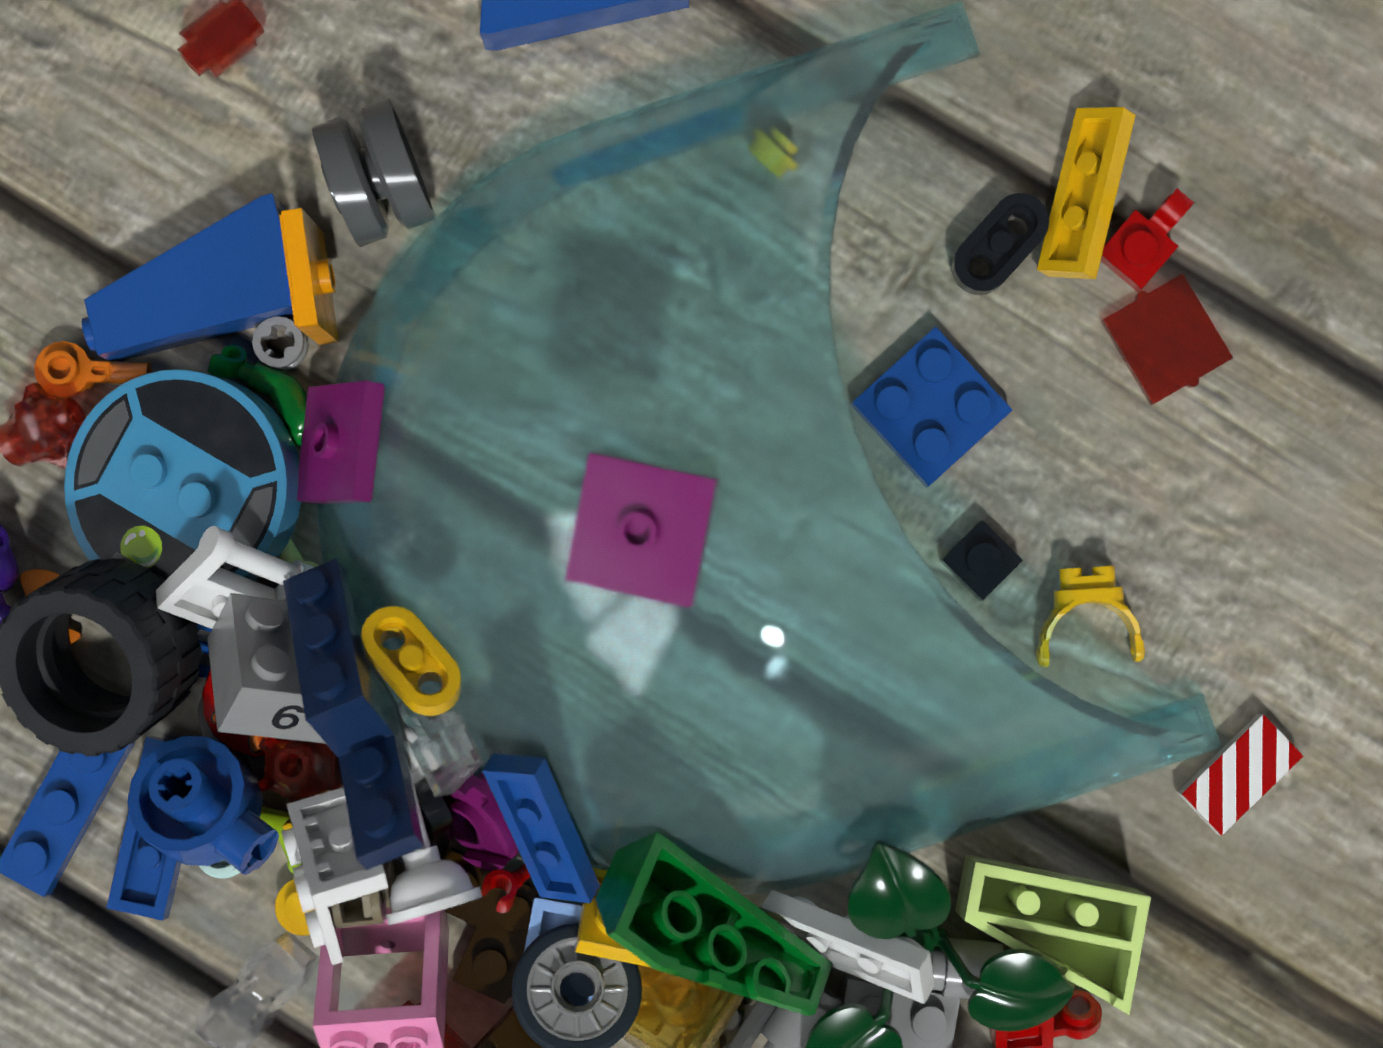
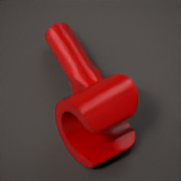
(508, 882)

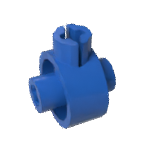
(201, 805)

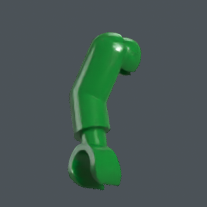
(281, 387)

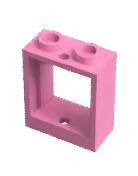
(392, 1026)

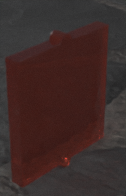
(1166, 339)

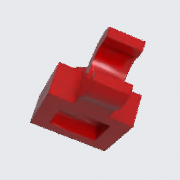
(1142, 245)

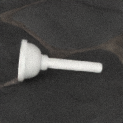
(428, 882)

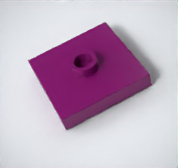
(340, 442)
(641, 529)

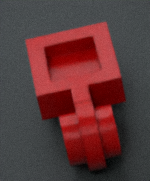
(1077, 1020)

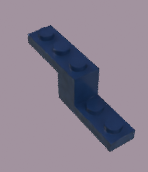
(352, 714)

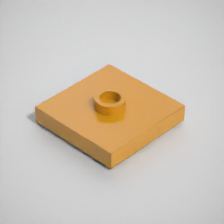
(309, 276)

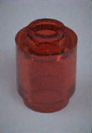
(219, 38)

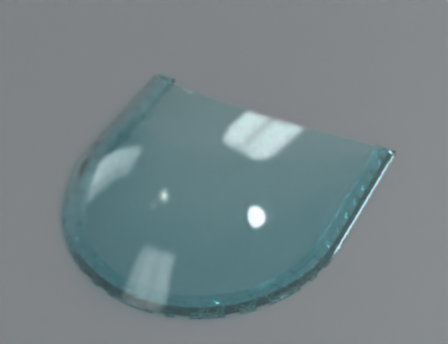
(673, 309)

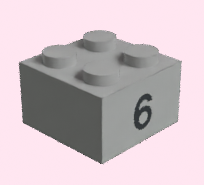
(256, 671)

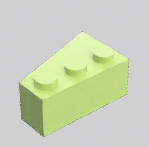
(1077, 922)

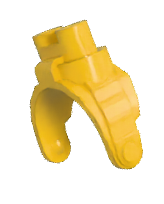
(1095, 589)

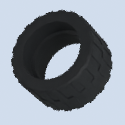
(51, 689)

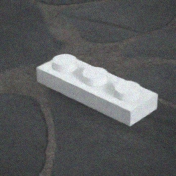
(889, 963)

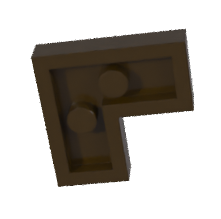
(498, 937)

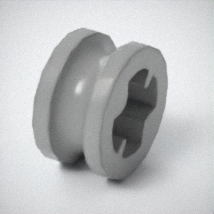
(267, 332)

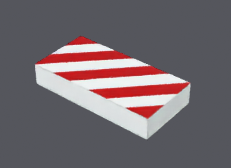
(1240, 774)

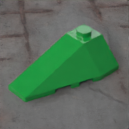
(704, 930)

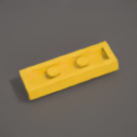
(1086, 192)

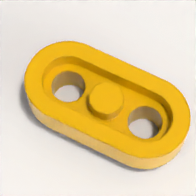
(412, 664)

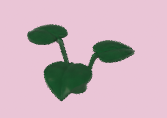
(908, 899)

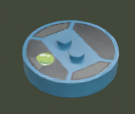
(173, 460)

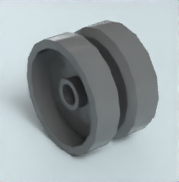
(367, 175)

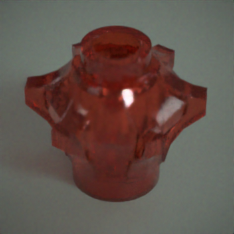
(40, 428)
(282, 773)

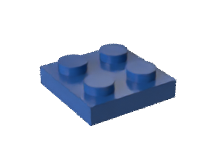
(931, 407)

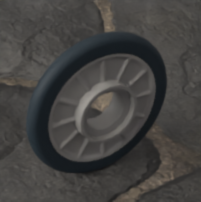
(561, 1025)

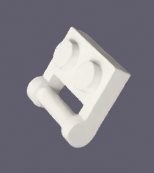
(202, 588)

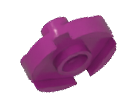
(480, 825)

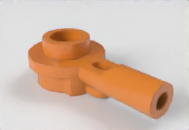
(68, 370)

